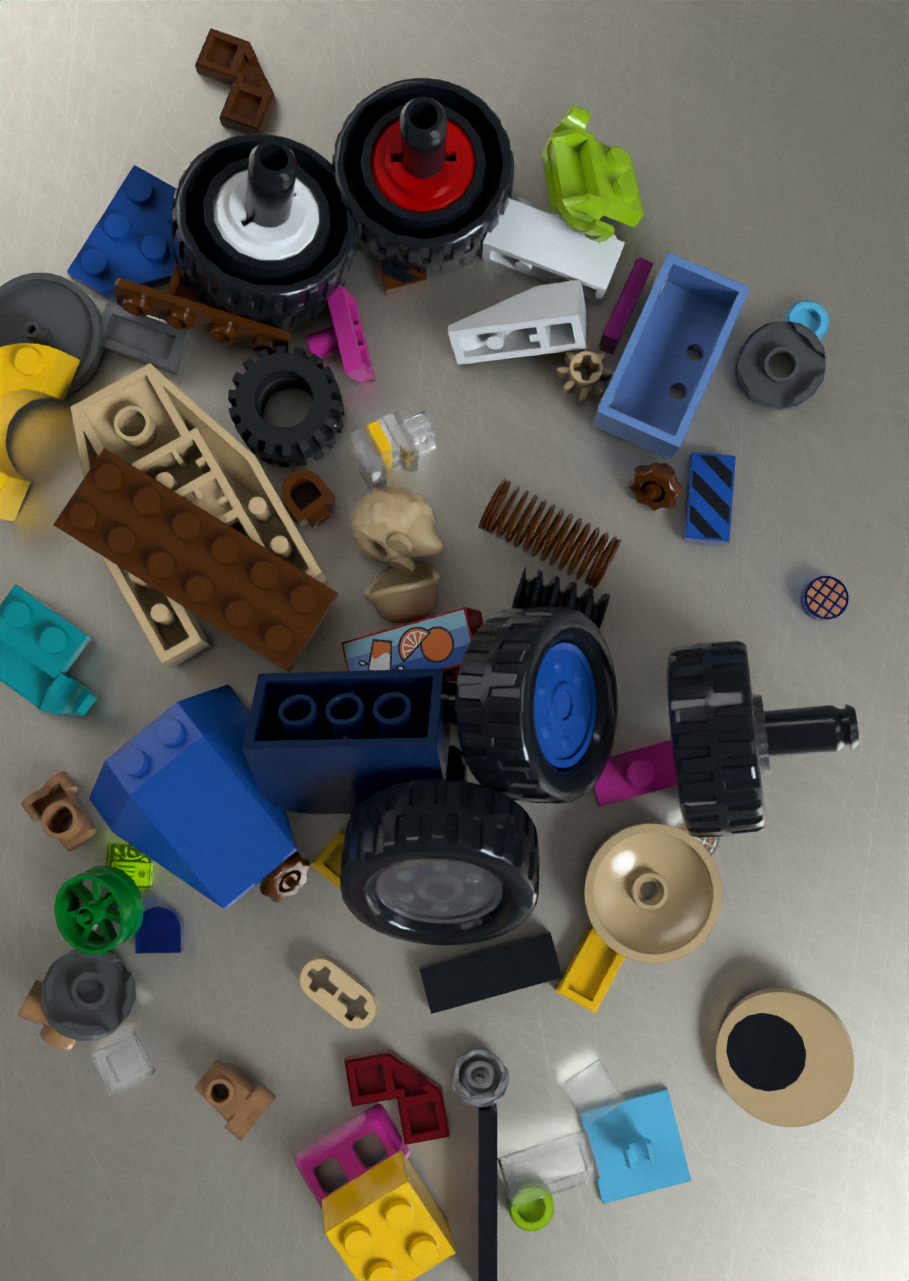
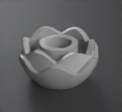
(479, 1064)

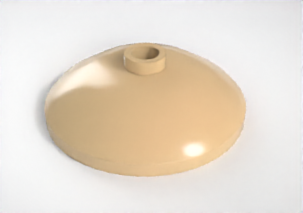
(684, 898)

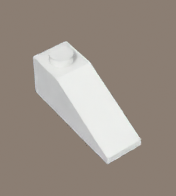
(528, 324)

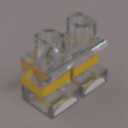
(391, 444)

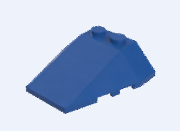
(192, 800)

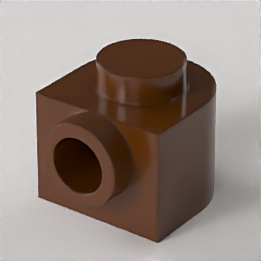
(307, 498)

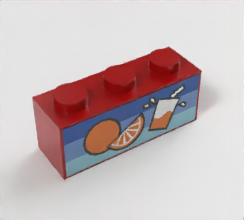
(422, 644)

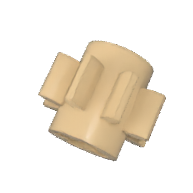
(594, 366)

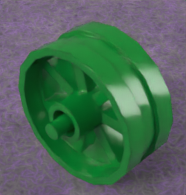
(120, 905)

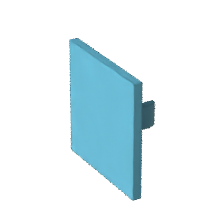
(638, 1147)

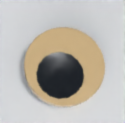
(785, 1057)

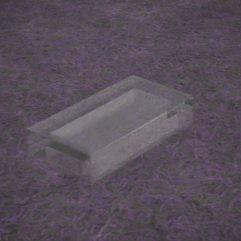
(548, 1168)

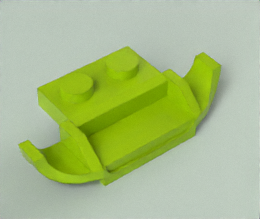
(589, 178)

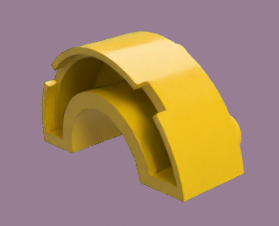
(26, 374)

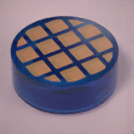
(824, 598)

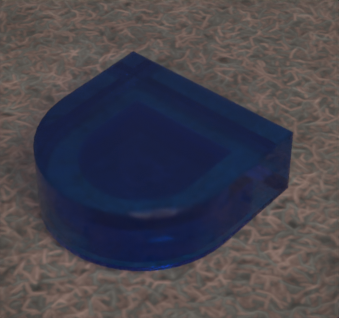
(160, 931)

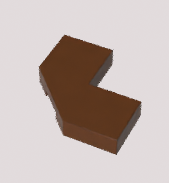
(236, 64)

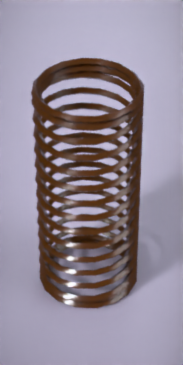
(601, 560)

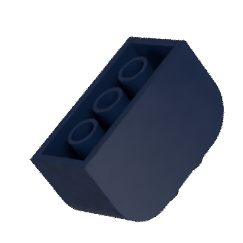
(345, 734)

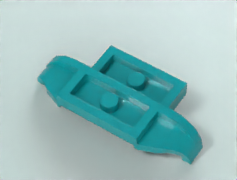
(38, 652)

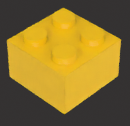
(387, 1224)

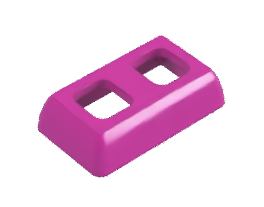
(340, 1146)

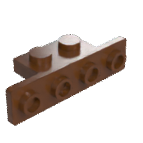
(185, 312)

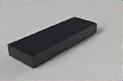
(490, 972)

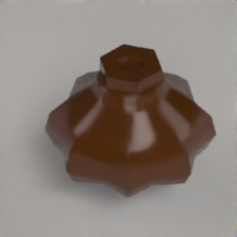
(655, 485)
(286, 878)

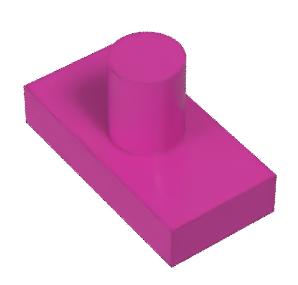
(344, 337)
(636, 773)

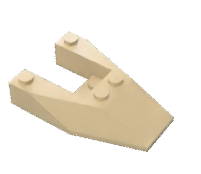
(187, 451)

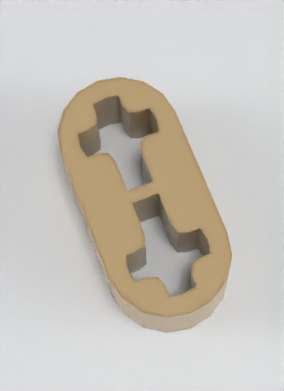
(330, 1000)

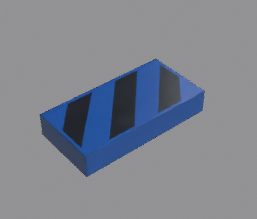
(709, 498)

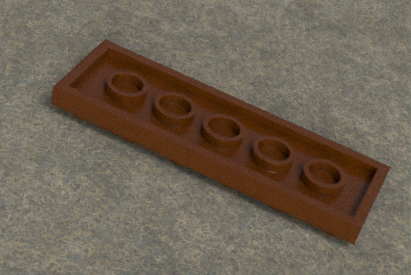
(196, 560)

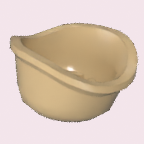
(405, 597)

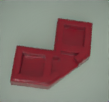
(388, 1076)

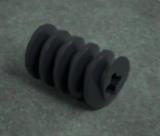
(535, 594)

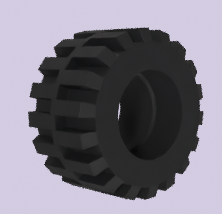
(275, 374)

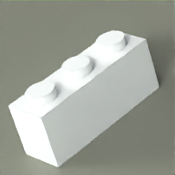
(550, 250)

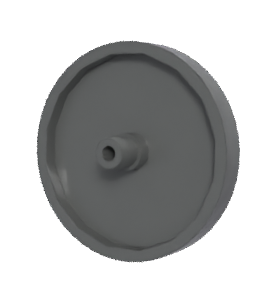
(53, 314)

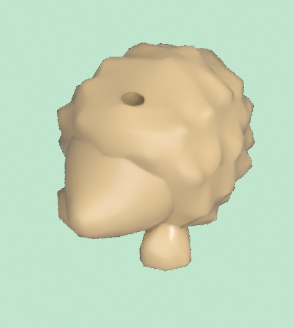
(394, 527)

